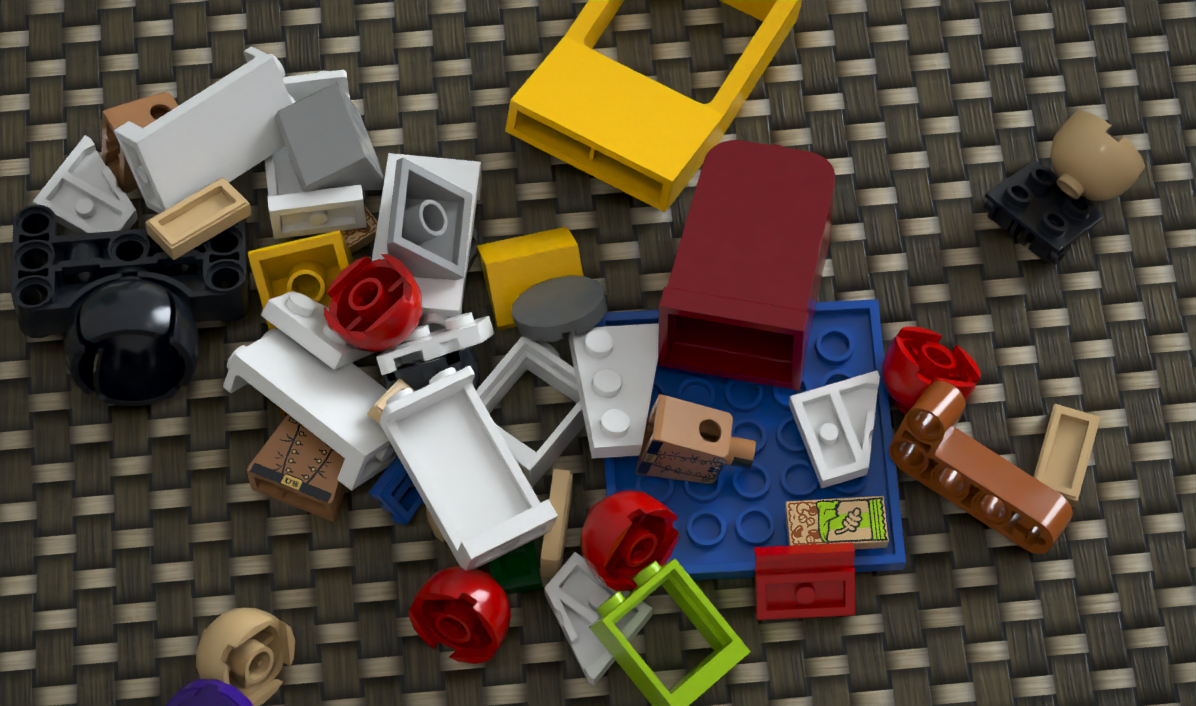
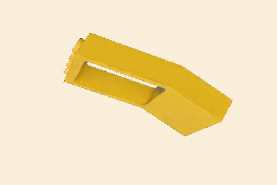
(626, 123)

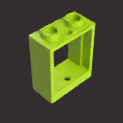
(709, 622)

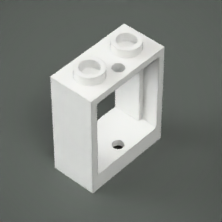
(546, 364)

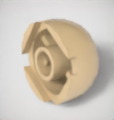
(1092, 160)
(246, 652)

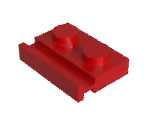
(804, 581)

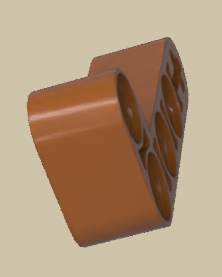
(975, 476)

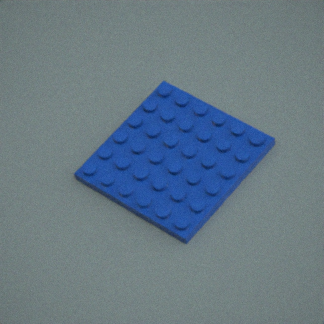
(747, 506)

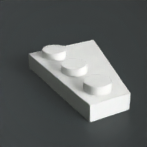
(615, 385)

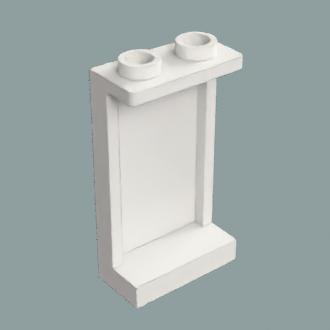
(210, 134)
(315, 211)
(440, 297)
(320, 398)
(464, 469)

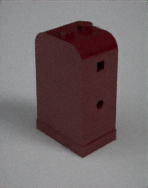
(749, 265)

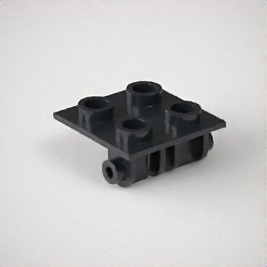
(1038, 204)

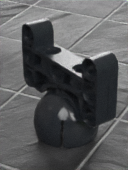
(126, 301)

